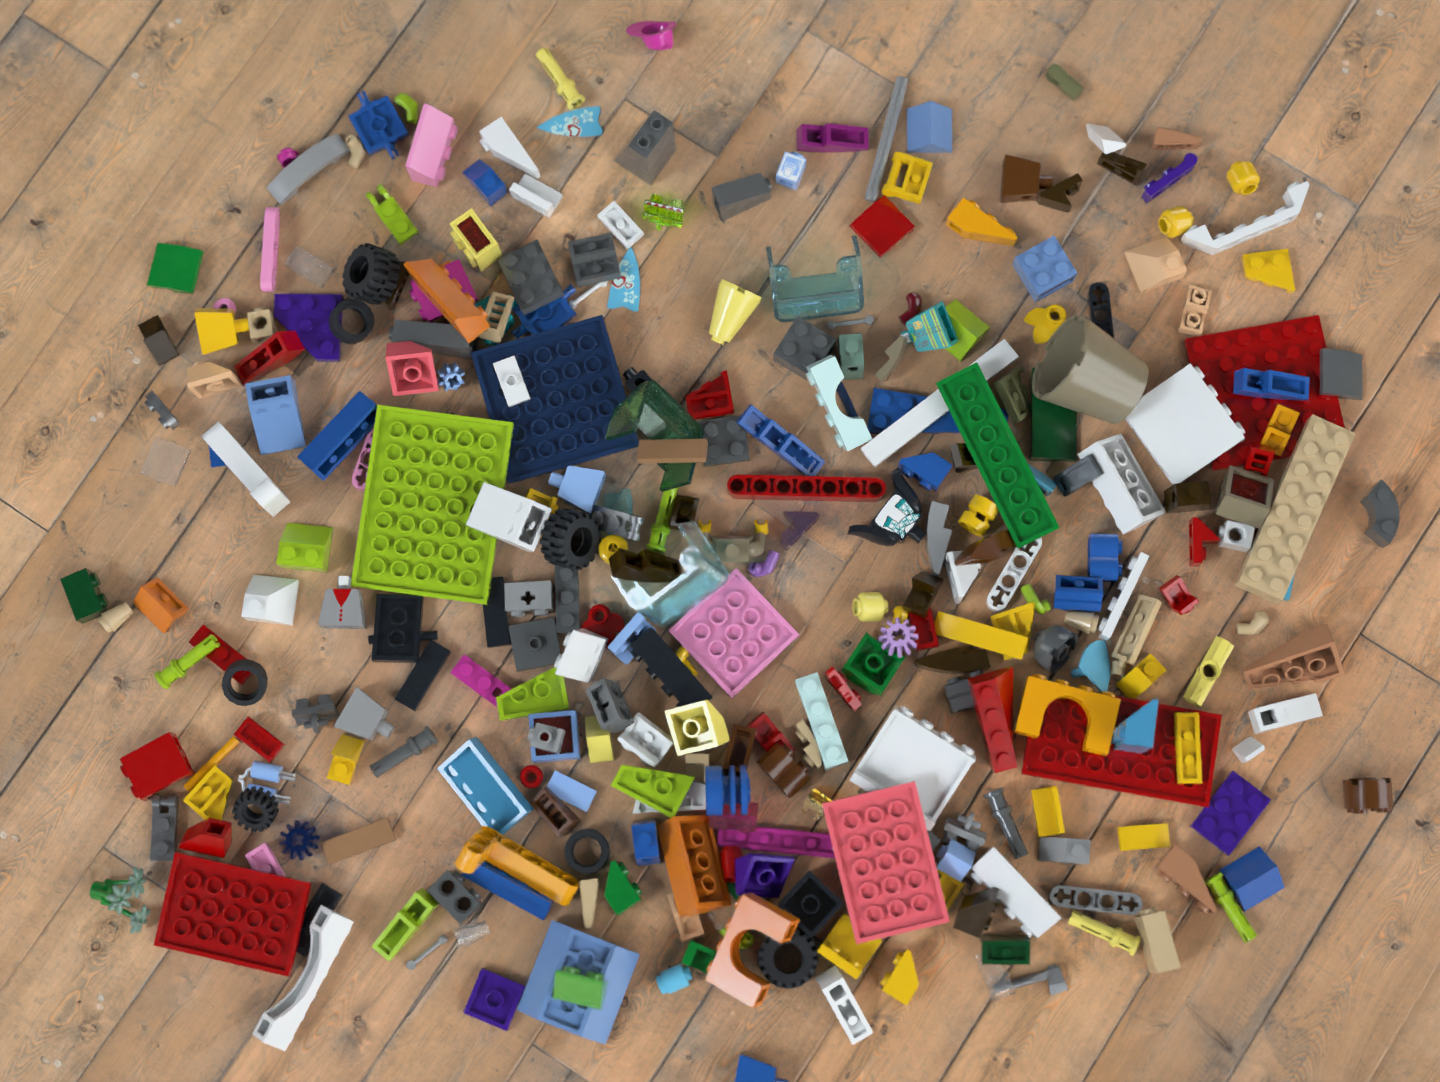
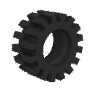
(257, 798)

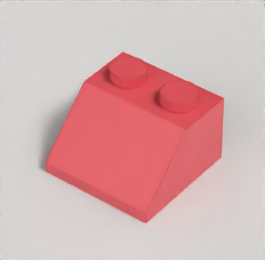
(410, 368)

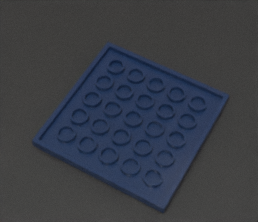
(572, 397)

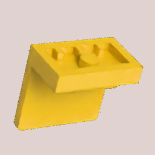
(844, 952)

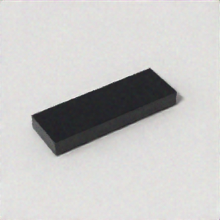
(495, 616)
(423, 675)
(324, 896)

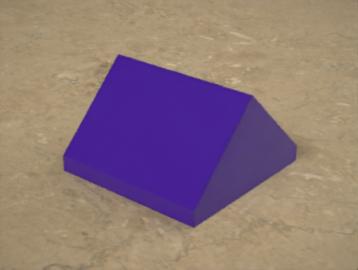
(762, 874)

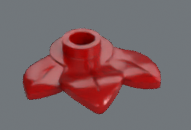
(607, 626)

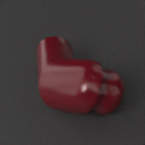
(914, 307)

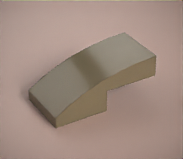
(895, 352)

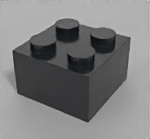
(810, 903)

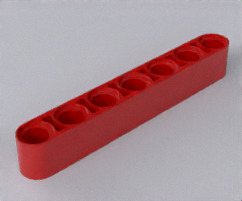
(817, 483)

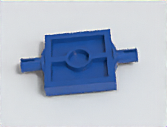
(378, 125)
(546, 317)

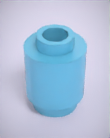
(674, 979)

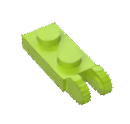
(393, 216)

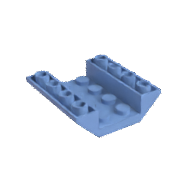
(580, 950)

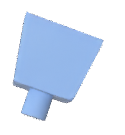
(579, 487)

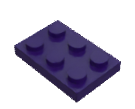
(1230, 813)

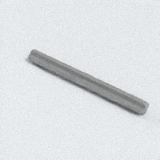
(886, 139)

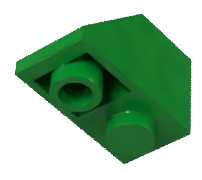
(619, 890)

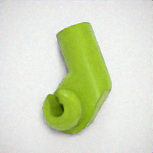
(410, 105)

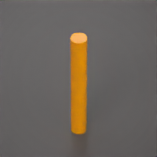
(214, 760)

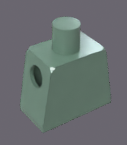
(851, 355)

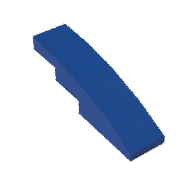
(780, 441)

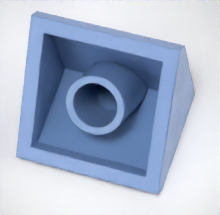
(929, 128)

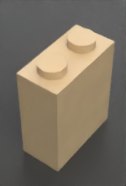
(1157, 940)

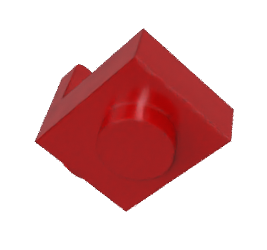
(1178, 596)

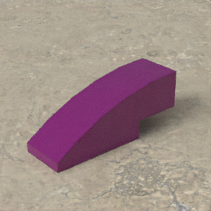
(831, 138)

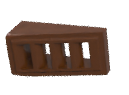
(566, 812)

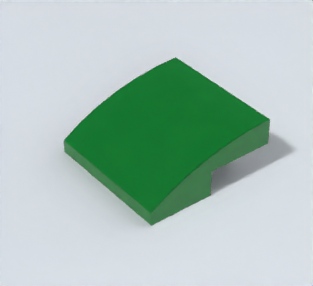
(175, 268)

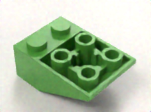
(579, 988)

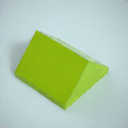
(967, 328)

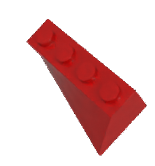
(994, 710)

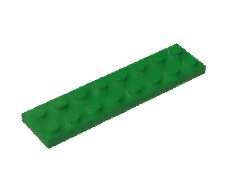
(997, 455)

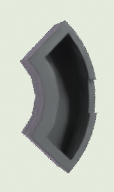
(1382, 513)

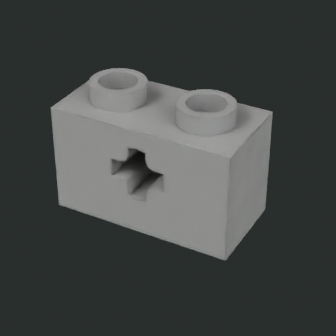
(540, 590)

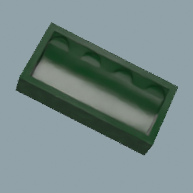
(1051, 431)

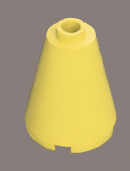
(731, 311)

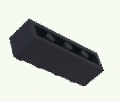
(668, 668)

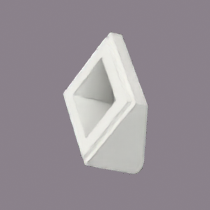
(1248, 749)

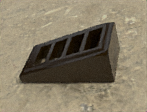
(392, 301)

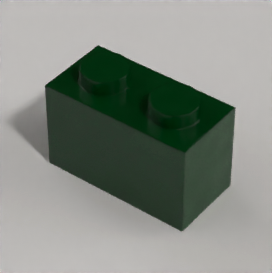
(84, 595)

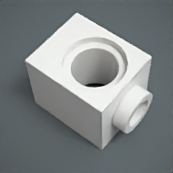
(1245, 533)

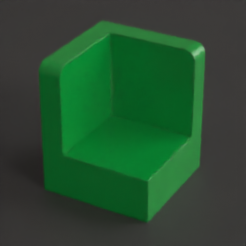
(698, 956)

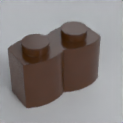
(784, 770)

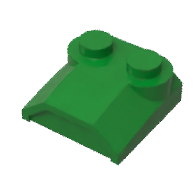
(871, 666)

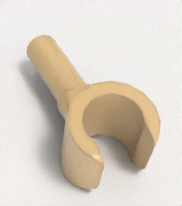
(1119, 667)

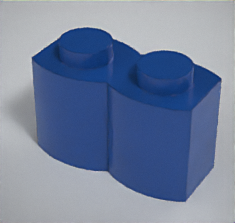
(1103, 556)

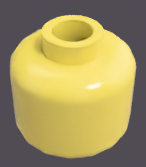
(870, 606)

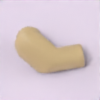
(357, 150)

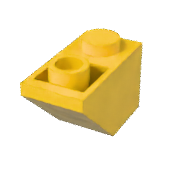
(903, 980)

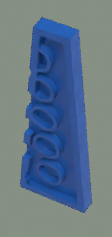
(891, 405)

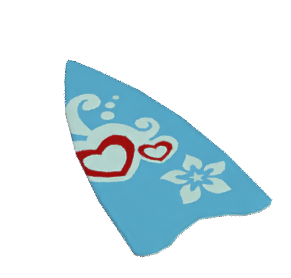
(575, 123)
(626, 290)

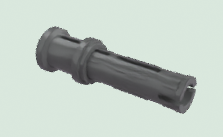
(413, 747)
(1001, 811)

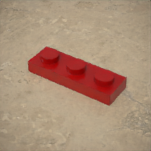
(223, 655)

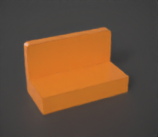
(159, 604)

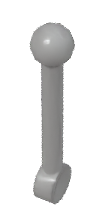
(868, 321)
(412, 963)

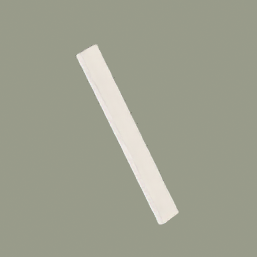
(931, 409)

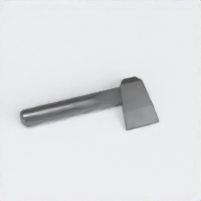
(1052, 974)

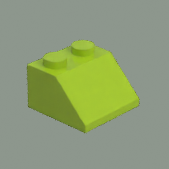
(305, 547)

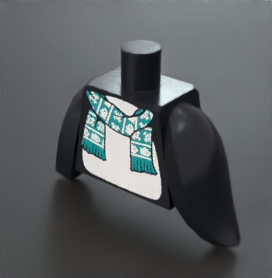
(896, 518)

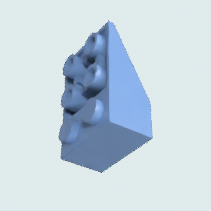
(276, 414)

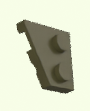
(1014, 394)

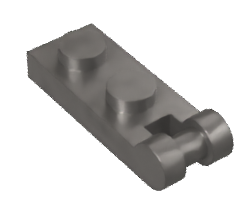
(618, 522)
(164, 828)

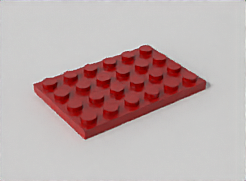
(232, 914)

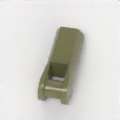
(1064, 82)

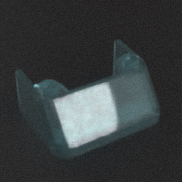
(818, 294)
(702, 578)

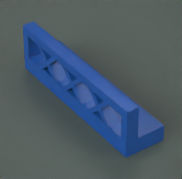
(511, 889)

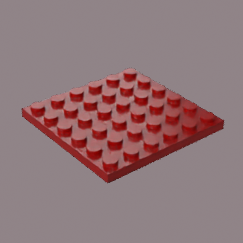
(1279, 346)

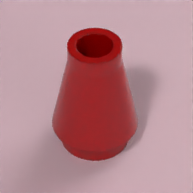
(728, 857)

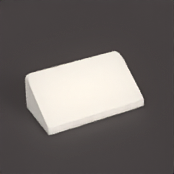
(1104, 138)

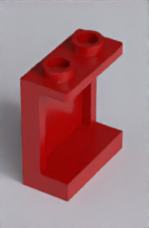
(156, 766)

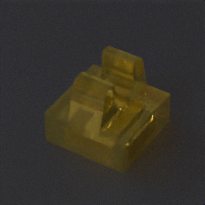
(814, 802)

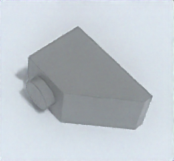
(1064, 850)

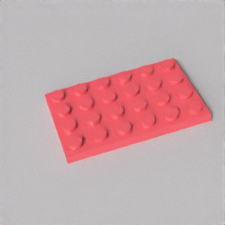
(885, 862)

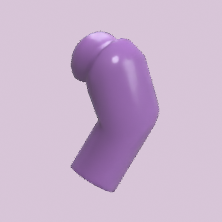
(765, 567)

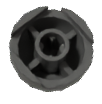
(1053, 645)

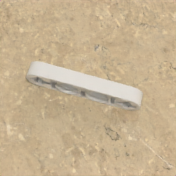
(1015, 572)

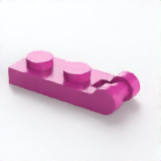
(478, 679)

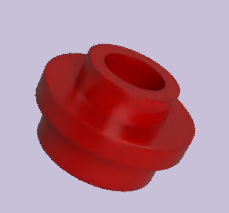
(524, 776)

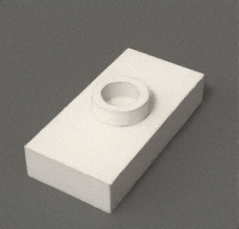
(620, 225)
(511, 381)

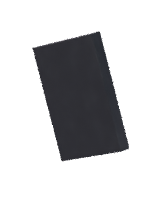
(397, 628)

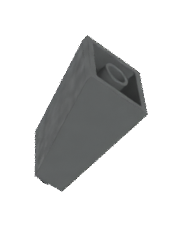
(648, 148)

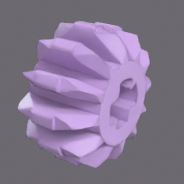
(902, 644)

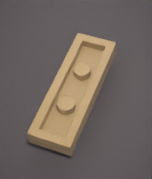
(1136, 628)

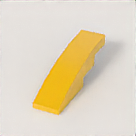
(980, 635)

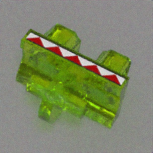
(662, 213)

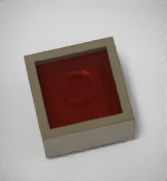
(1245, 497)

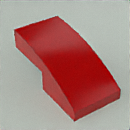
(767, 733)

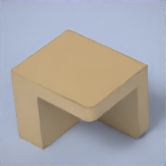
(696, 766)

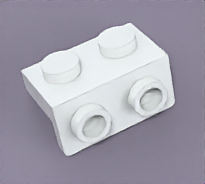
(646, 740)

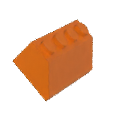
(448, 298)
(693, 865)

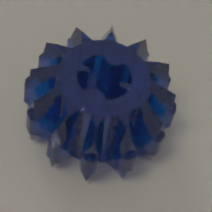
(296, 849)

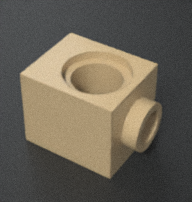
(261, 335)

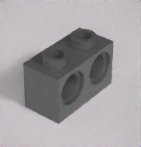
(610, 705)
(451, 901)

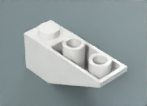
(1285, 713)

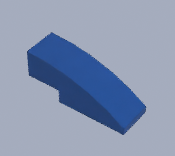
(1271, 384)

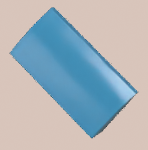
(485, 787)

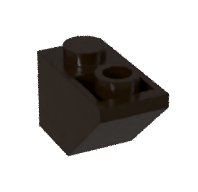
(975, 912)

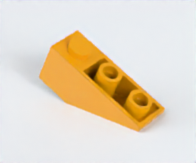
(976, 225)

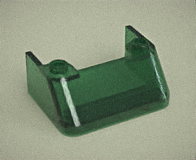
(659, 419)

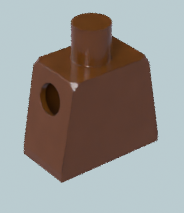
(1022, 180)

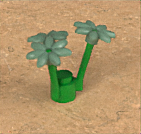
(106, 892)

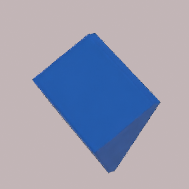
(1252, 878)

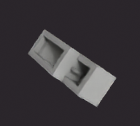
(937, 536)

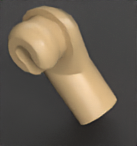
(1255, 626)

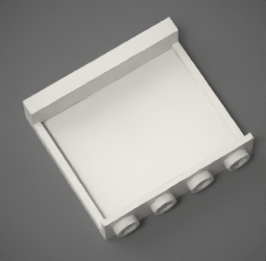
(1184, 424)
(915, 752)

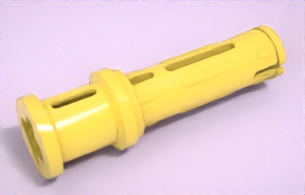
(565, 86)
(1114, 936)

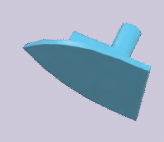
(1095, 665)

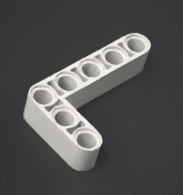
(246, 469)

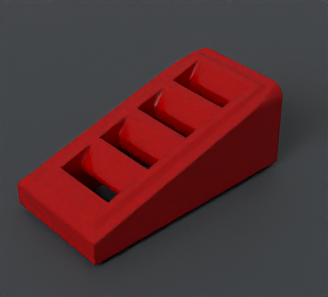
(1261, 450)

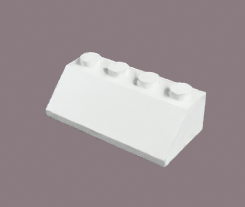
(1123, 484)
(1014, 893)

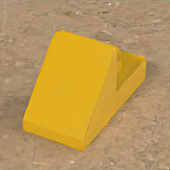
(1141, 677)
(345, 759)

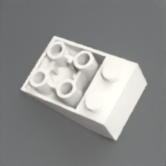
(508, 517)
(581, 655)

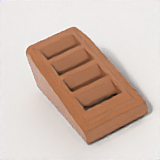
(1173, 140)

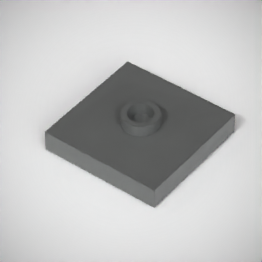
(534, 644)

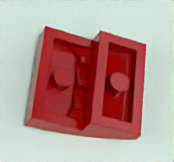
(882, 226)

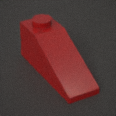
(269, 356)

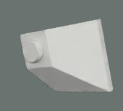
(959, 576)
(270, 600)

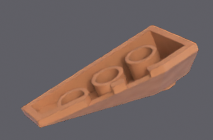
(1303, 658)

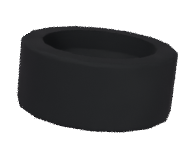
(363, 309)
(242, 699)
(569, 848)

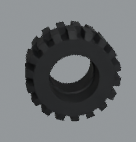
(371, 274)
(570, 539)
(793, 979)

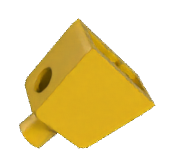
(218, 328)

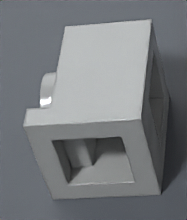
(555, 739)

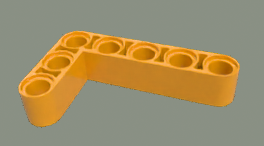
(518, 862)

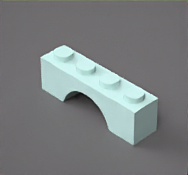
(826, 376)
(821, 721)

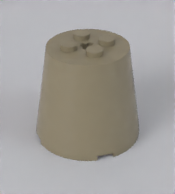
(1089, 372)

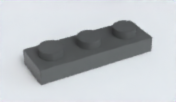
(567, 600)

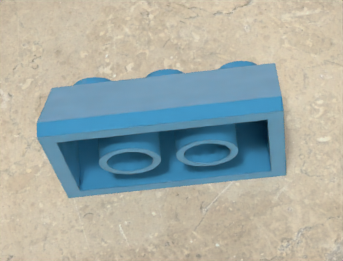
(1137, 730)

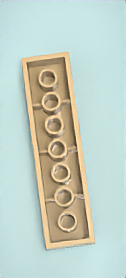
(1295, 509)

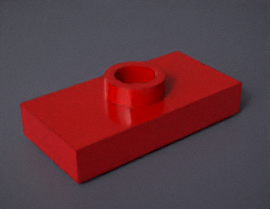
(926, 630)
(259, 739)

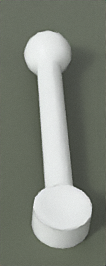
(573, 303)

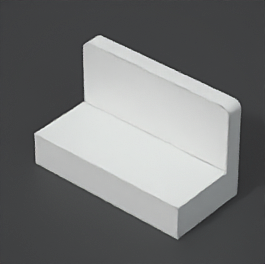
(536, 195)

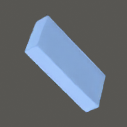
(571, 791)

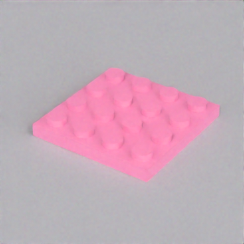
(734, 633)

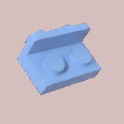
(632, 631)

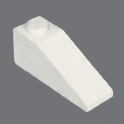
(506, 147)
(844, 1004)

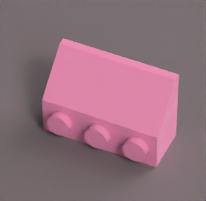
(431, 146)

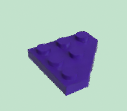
(310, 319)

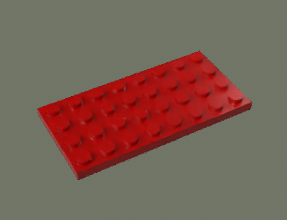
(1153, 774)

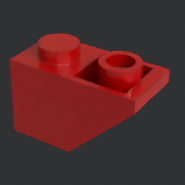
(208, 837)

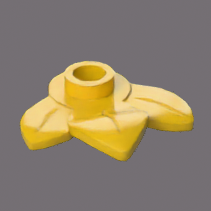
(1043, 323)

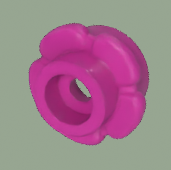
(286, 156)

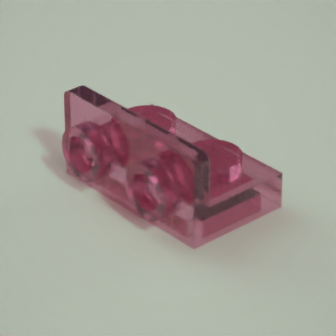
(739, 822)

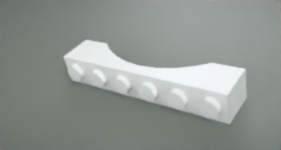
(281, 1021)

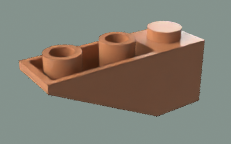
(1184, 873)

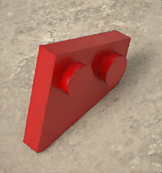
(839, 684)

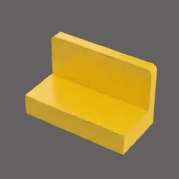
(1047, 811)

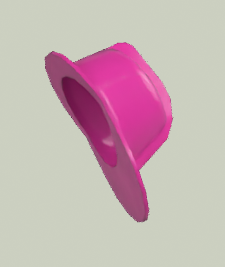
(654, 33)

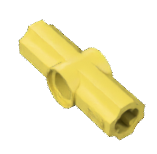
(1214, 658)

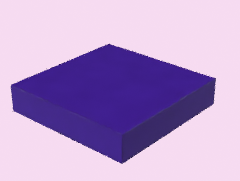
(494, 999)

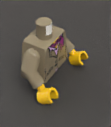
(736, 548)

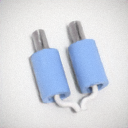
(268, 772)

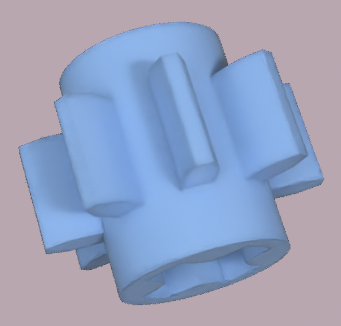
(450, 376)

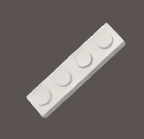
(1118, 604)

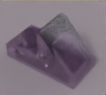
(802, 523)

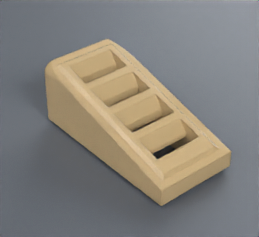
(496, 331)
(589, 894)

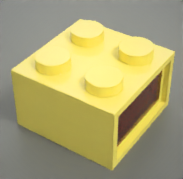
(475, 239)

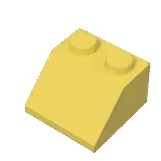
(696, 727)

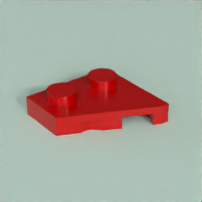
(711, 399)

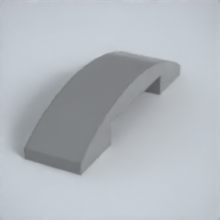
(306, 166)

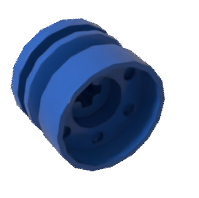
(726, 790)

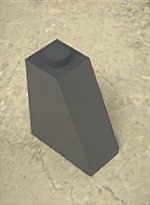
(740, 195)

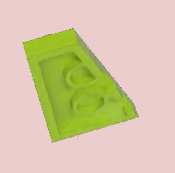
(538, 695)
(655, 788)

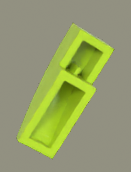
(405, 924)

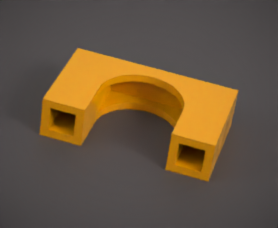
(1099, 708)

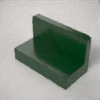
(1005, 950)

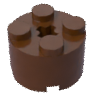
(1367, 794)

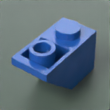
(927, 469)

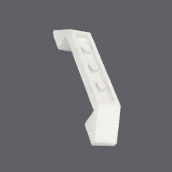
(1201, 240)

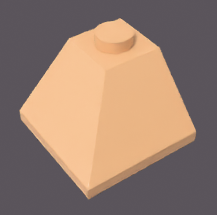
(1155, 264)
(209, 379)

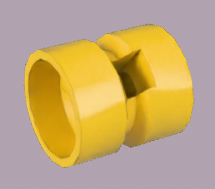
(982, 508)

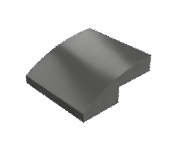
(594, 259)
(1341, 374)

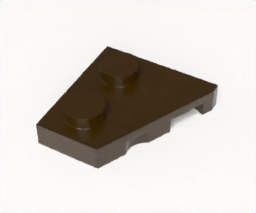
(1122, 166)

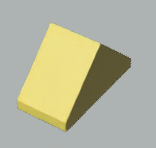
(598, 741)

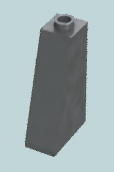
(438, 337)

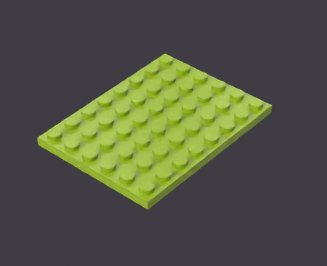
(418, 501)

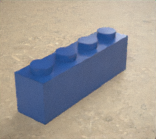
(340, 436)

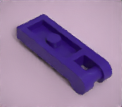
(1169, 178)

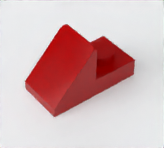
(1199, 535)

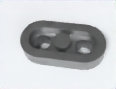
(155, 404)

